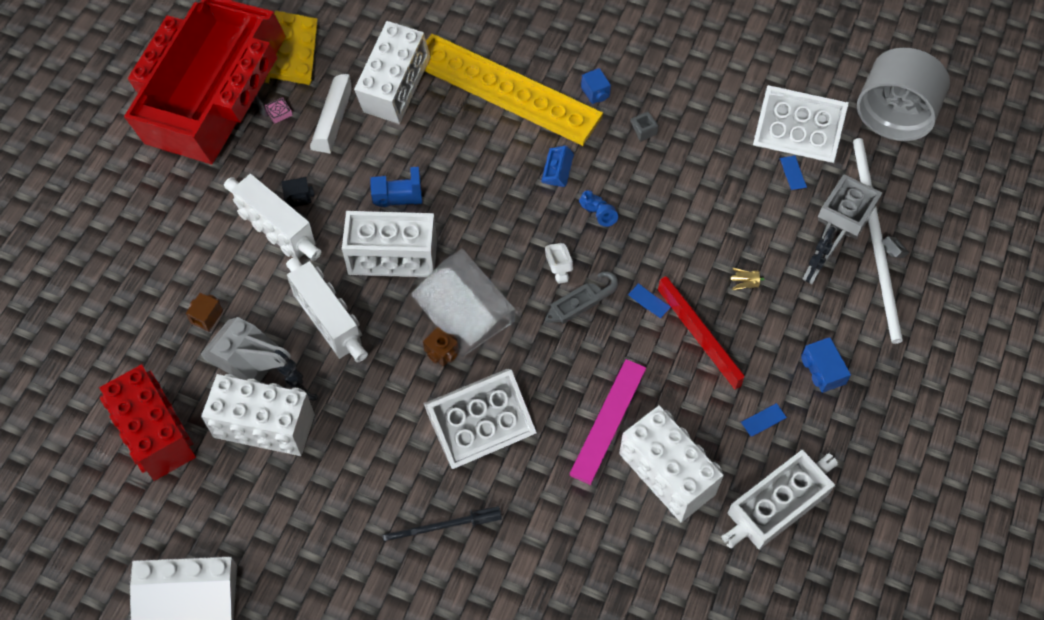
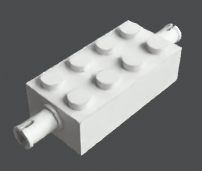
(273, 217)
(325, 309)
(780, 499)

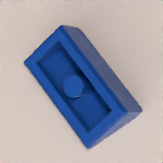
(558, 166)

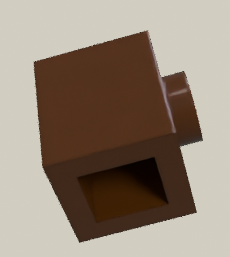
(204, 311)

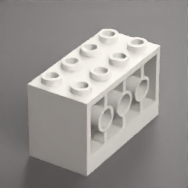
(392, 72)
(389, 243)

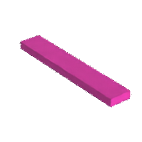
(607, 422)

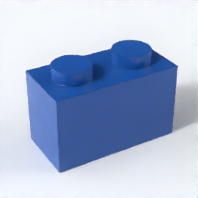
(825, 365)

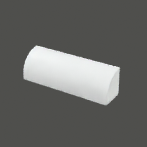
(332, 114)

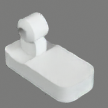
(559, 261)

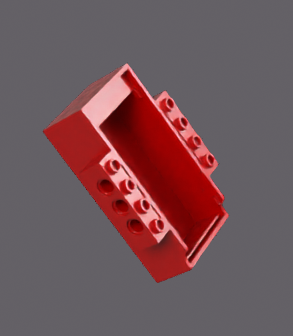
(202, 76)

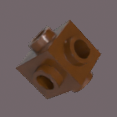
(441, 347)

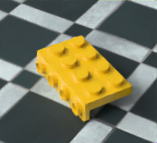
(296, 51)

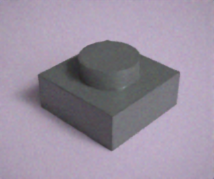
(895, 247)

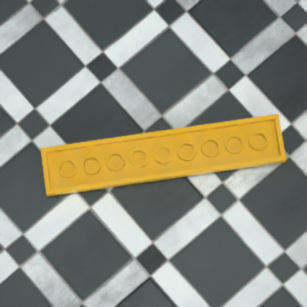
(511, 90)

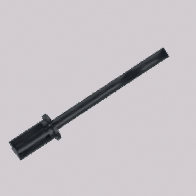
(477, 517)

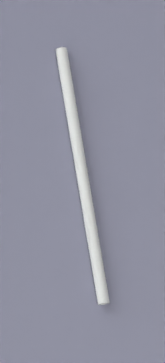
(879, 250)

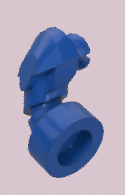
(605, 213)

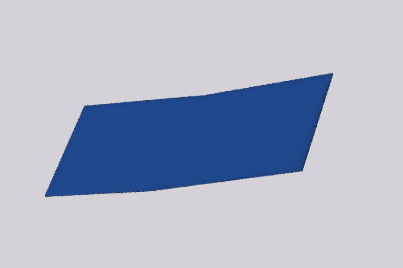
(793, 172)
(649, 301)
(763, 420)

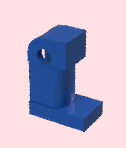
(397, 191)

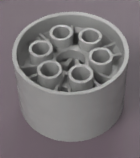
(903, 94)

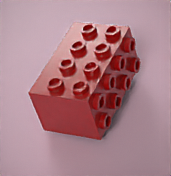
(147, 422)

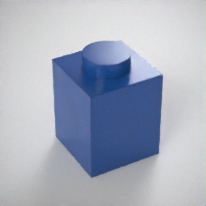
(595, 86)

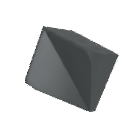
(644, 126)

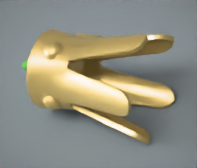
(750, 279)

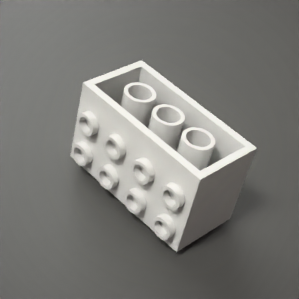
(258, 414)
(670, 463)

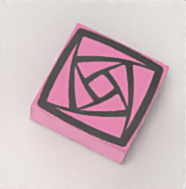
(278, 110)

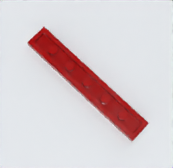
(701, 333)

